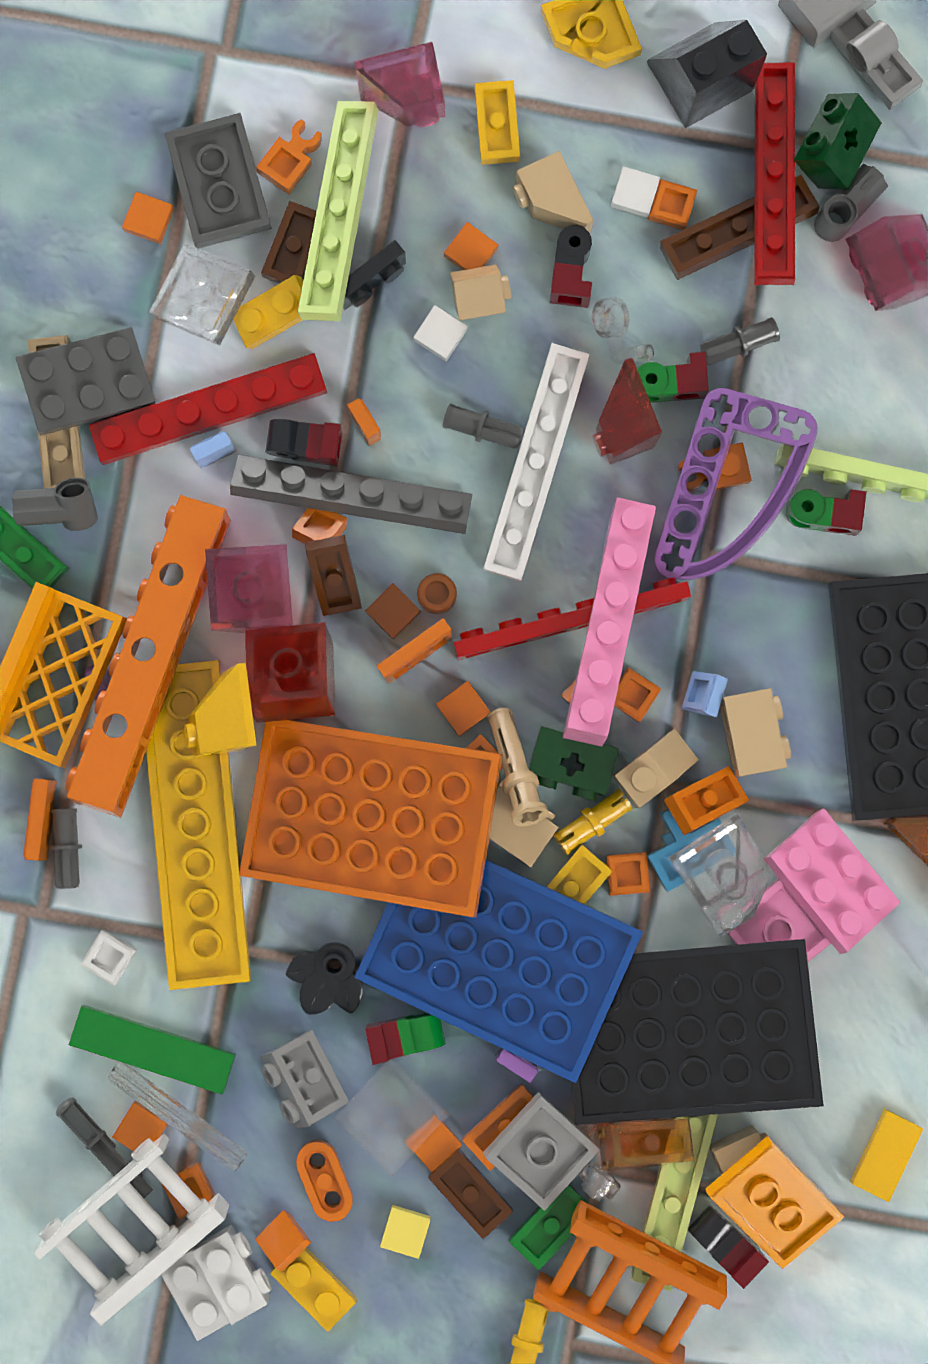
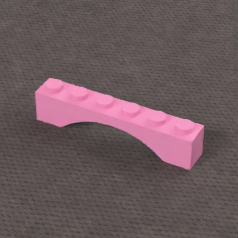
(609, 622)

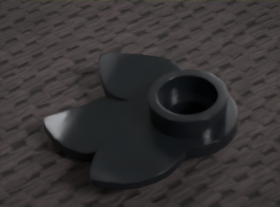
(324, 984)

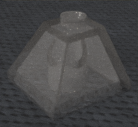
(724, 874)

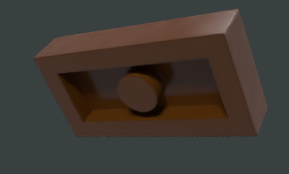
(291, 244)
(333, 575)
(470, 1193)

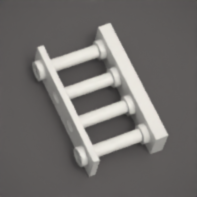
(140, 1267)

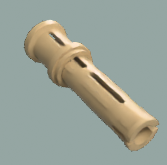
(519, 781)

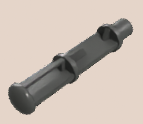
(97, 1141)

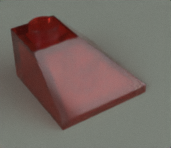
(628, 419)

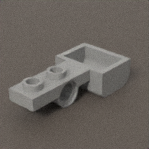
(865, 43)

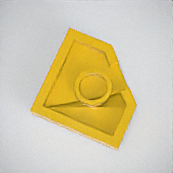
(592, 30)

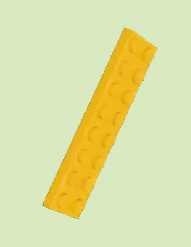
(196, 845)

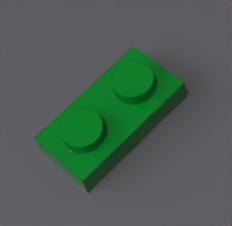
(547, 1230)

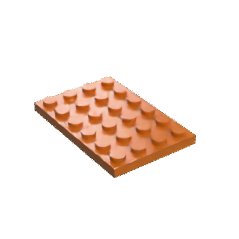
(371, 816)

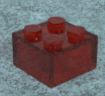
(290, 672)

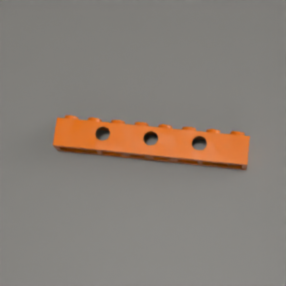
(140, 687)

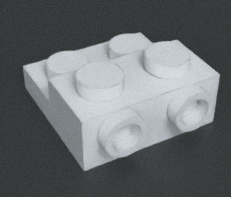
(217, 1283)

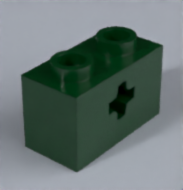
(837, 141)
(596, 761)

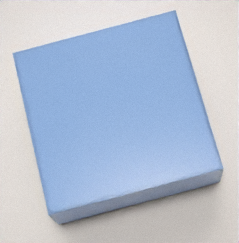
(212, 449)
(704, 693)

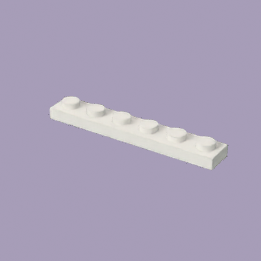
(536, 462)

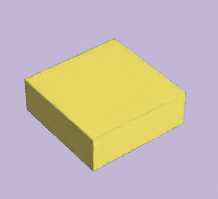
(405, 1231)

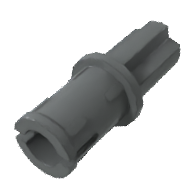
(740, 341)
(482, 426)
(65, 848)

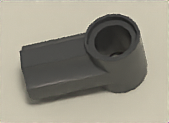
(850, 203)
(67, 503)

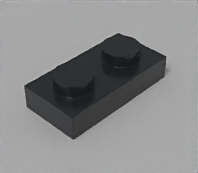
(382, 267)

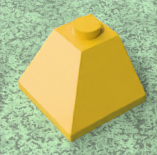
(223, 716)

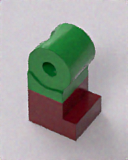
(676, 381)
(827, 514)
(404, 1036)

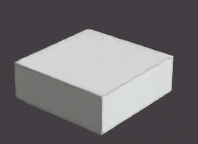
(635, 192)
(440, 333)
(108, 957)

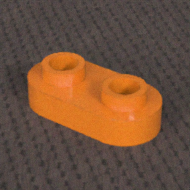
(323, 1179)

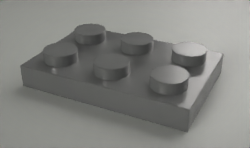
(218, 180)
(85, 381)

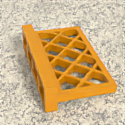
(26, 654)

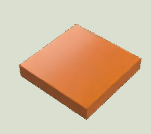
(415, 651)

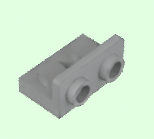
(303, 1080)

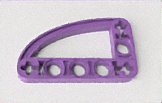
(712, 467)

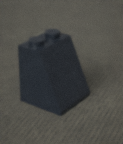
(709, 69)

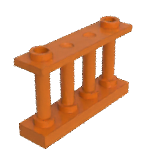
(635, 1249)

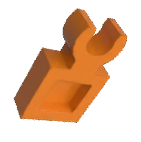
(288, 162)
(734, 472)

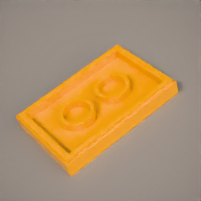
(774, 1202)

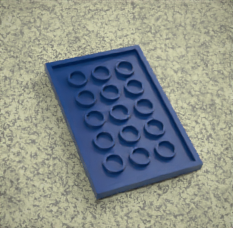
(521, 974)

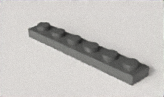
(351, 494)

